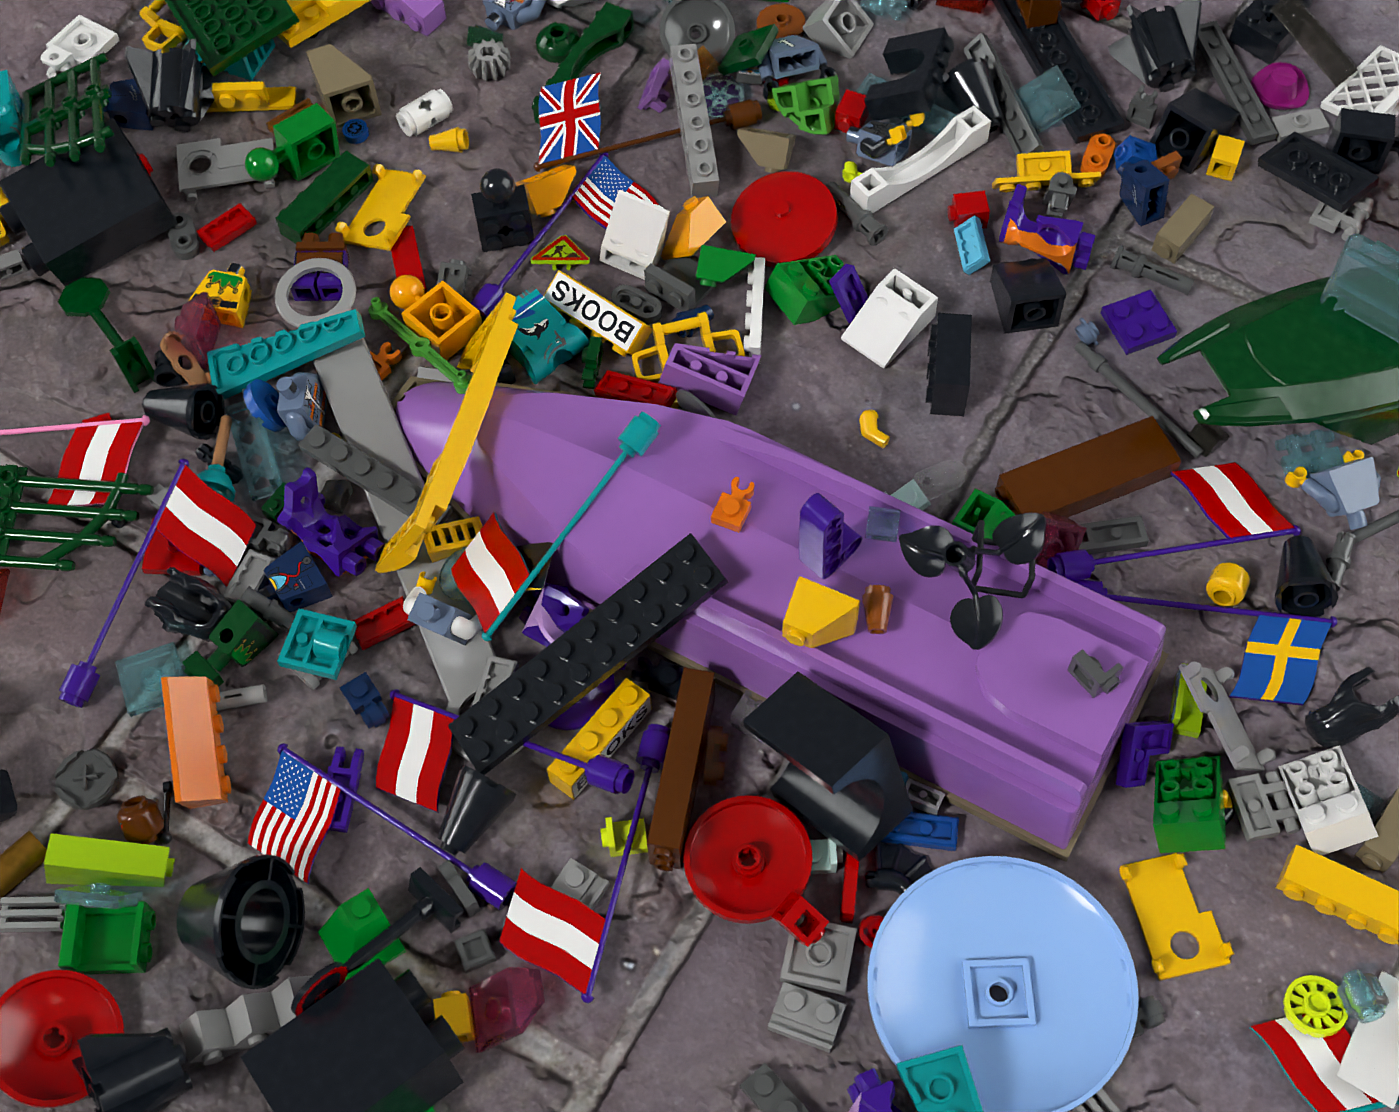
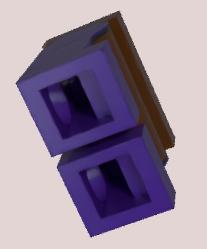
(319, 280)

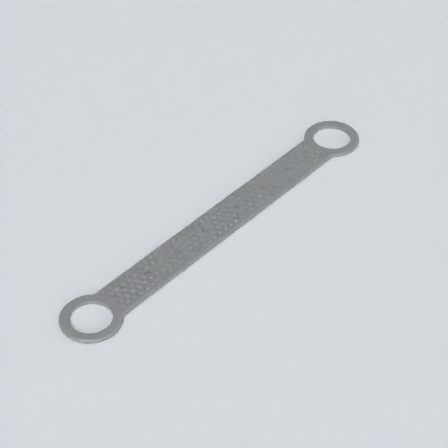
(373, 428)

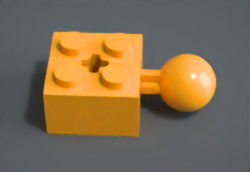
(437, 315)

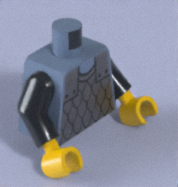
(884, 141)

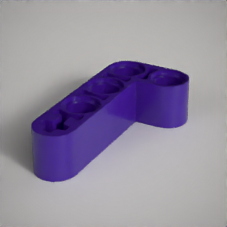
(824, 536)

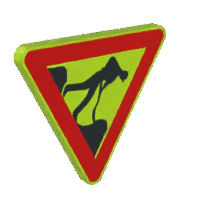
(561, 251)

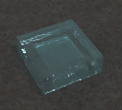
(882, 524)

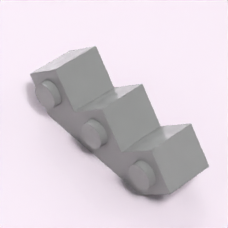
(240, 1026)

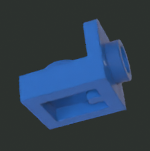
(1134, 151)

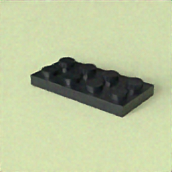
(1318, 171)

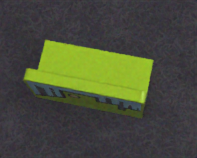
(1184, 710)

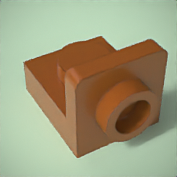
(1168, 164)

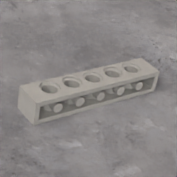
(694, 121)

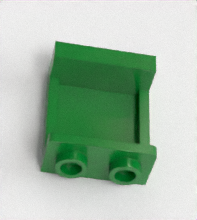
(107, 939)

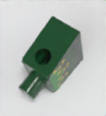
(239, 637)

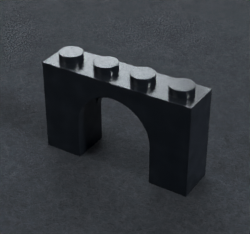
(915, 93)

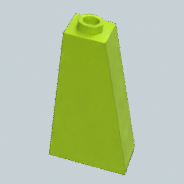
(118, 863)

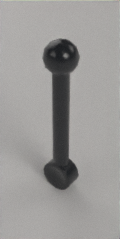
(166, 837)

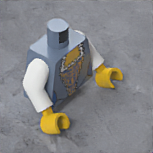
(438, 615)

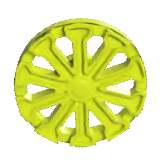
(1315, 1006)

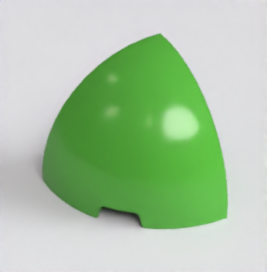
(810, 103)

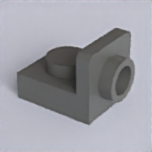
(455, 275)
(1091, 676)

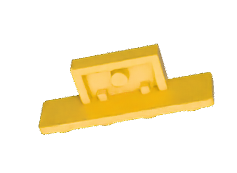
(251, 97)
(1038, 168)

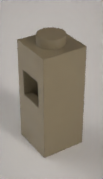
(1182, 228)
(1383, 850)

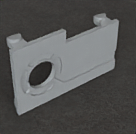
(226, 164)
(1224, 716)

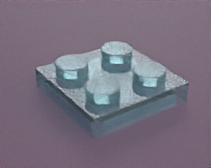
(1048, 99)

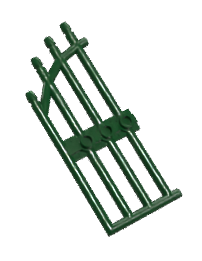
(72, 107)
(13, 481)

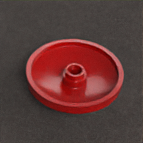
(784, 217)
(747, 858)
(40, 1035)

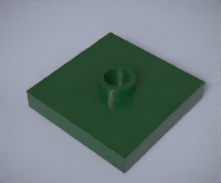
(748, 49)

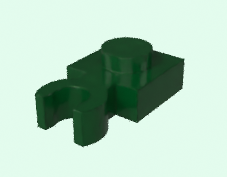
(592, 357)

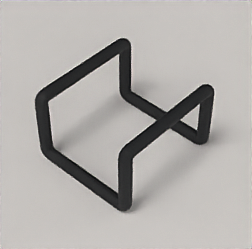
(978, 537)

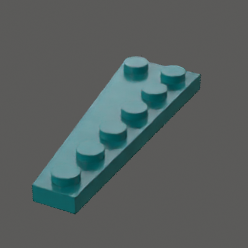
(266, 358)

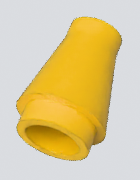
(451, 140)

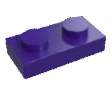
(848, 291)

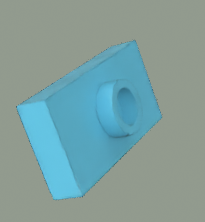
(971, 245)

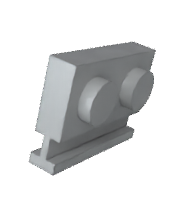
(581, 884)
(806, 1017)

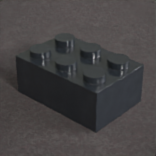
(949, 364)

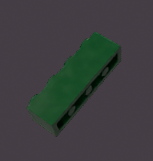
(325, 198)

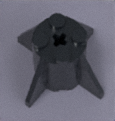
(1161, 44)
(173, 85)
(132, 1070)

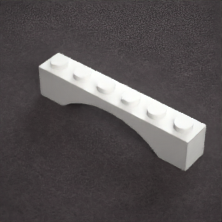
(883, 185)

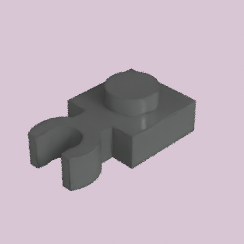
(1142, 108)
(461, 893)

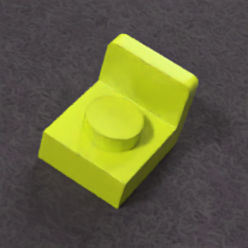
(616, 835)

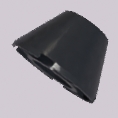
(245, 920)

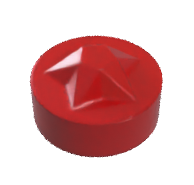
(868, 928)

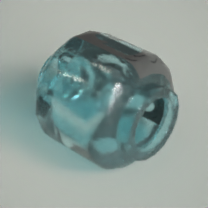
(1362, 996)

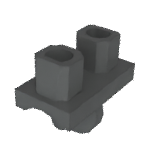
(1059, 195)

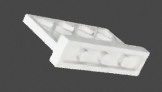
(1389, 105)

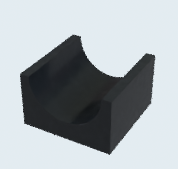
(839, 765)

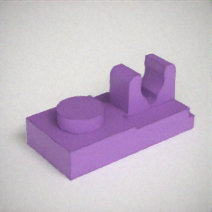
(653, 92)

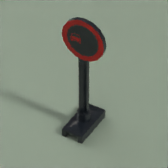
(431, 901)

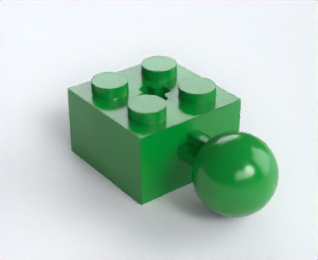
(303, 146)

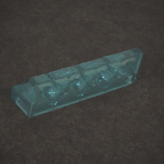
(265, 450)

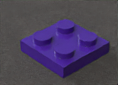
(1138, 322)

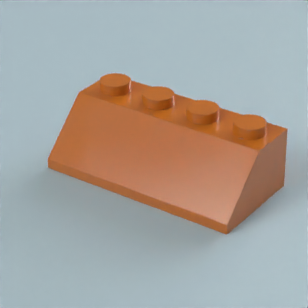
(195, 741)

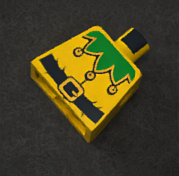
(228, 293)

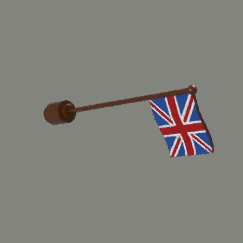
(573, 122)

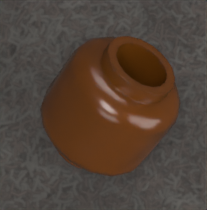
(140, 820)

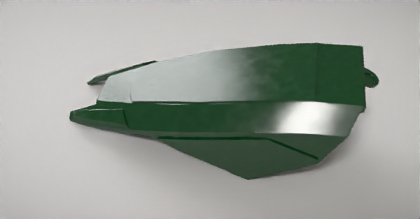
(1298, 364)

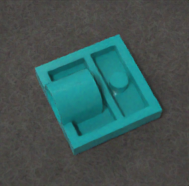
(317, 644)

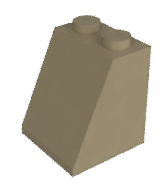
(343, 86)

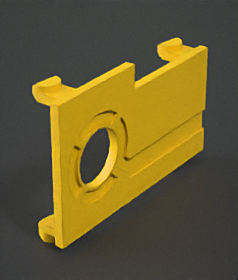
(385, 204)
(1166, 908)

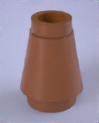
(877, 607)

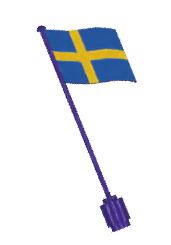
(1278, 655)

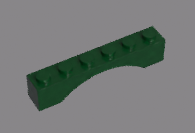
(607, 32)

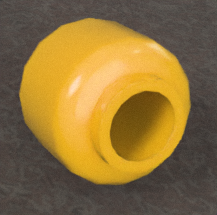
(1228, 584)

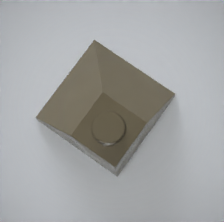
(768, 147)

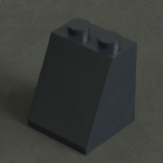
(1192, 127)
(1027, 295)

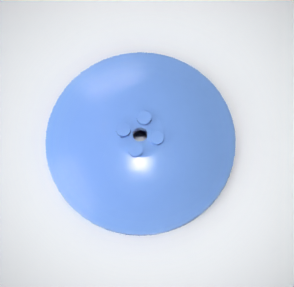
(1038, 939)

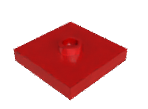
(163, 554)

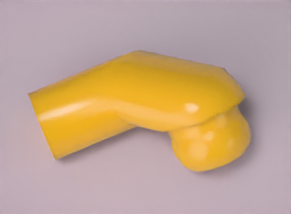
(870, 430)

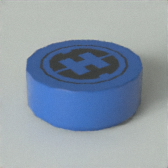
(355, 131)

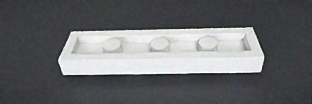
(755, 298)

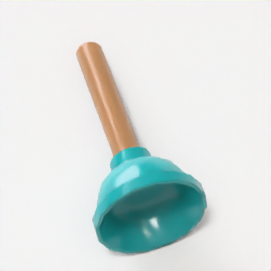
(215, 474)

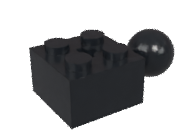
(1261, 31)
(1364, 138)
(502, 212)

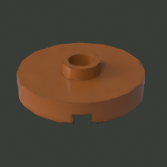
(786, 18)

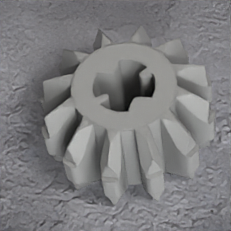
(489, 60)

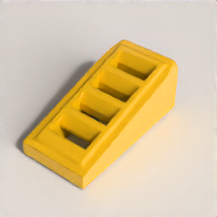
(451, 528)

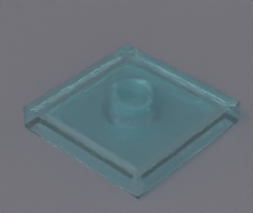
(142, 675)
(98, 896)

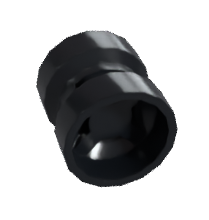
(164, 373)

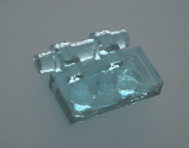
(1313, 461)

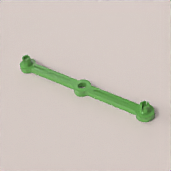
(419, 345)

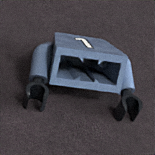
(791, 57)

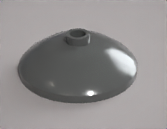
(706, 17)

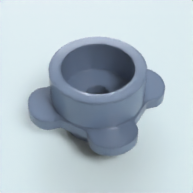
(1087, 332)

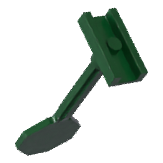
(86, 298)

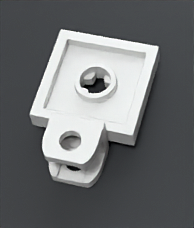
(66, 47)

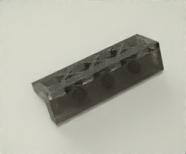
(1315, 40)

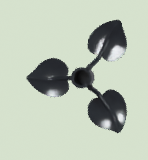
(932, 547)

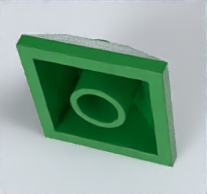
(720, 265)
(354, 926)

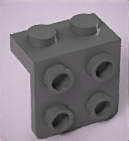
(676, 283)

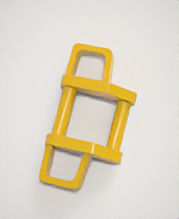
(159, 26)
(707, 337)

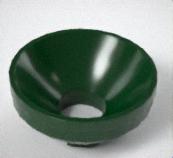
(556, 48)

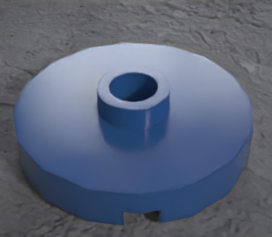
(263, 402)

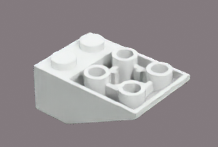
(634, 234)
(891, 318)
(1328, 801)

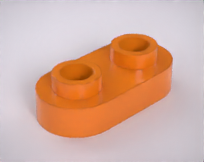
(1098, 154)

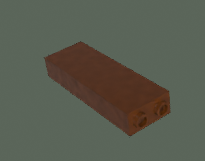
(1091, 472)
(681, 769)

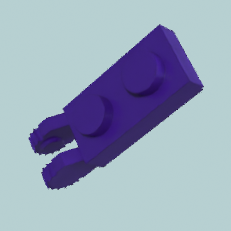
(350, 779)

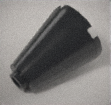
(972, 85)
(188, 408)
(1303, 580)
(471, 809)

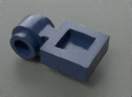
(363, 696)

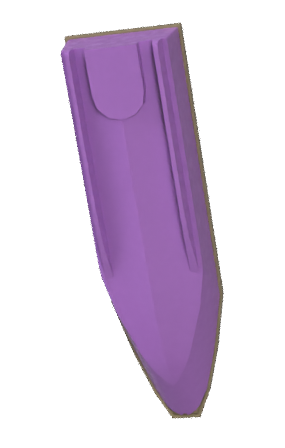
(985, 726)

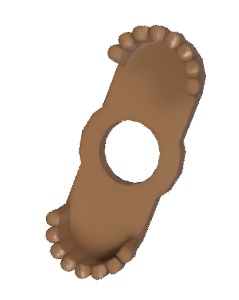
(173, 350)

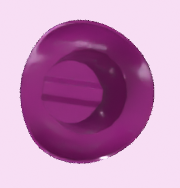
(1281, 86)

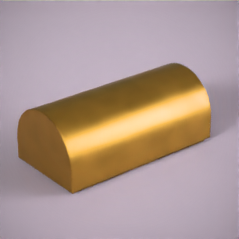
(20, 861)

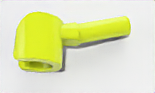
(850, 171)

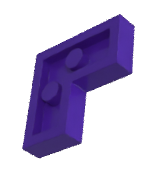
(1138, 743)

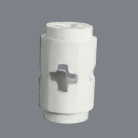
(424, 112)

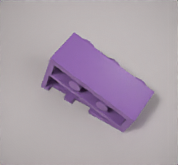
(417, 14)
(710, 376)

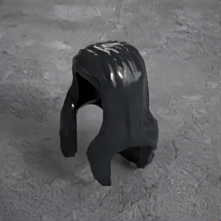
(188, 605)
(1347, 716)

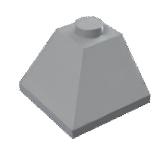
(838, 26)

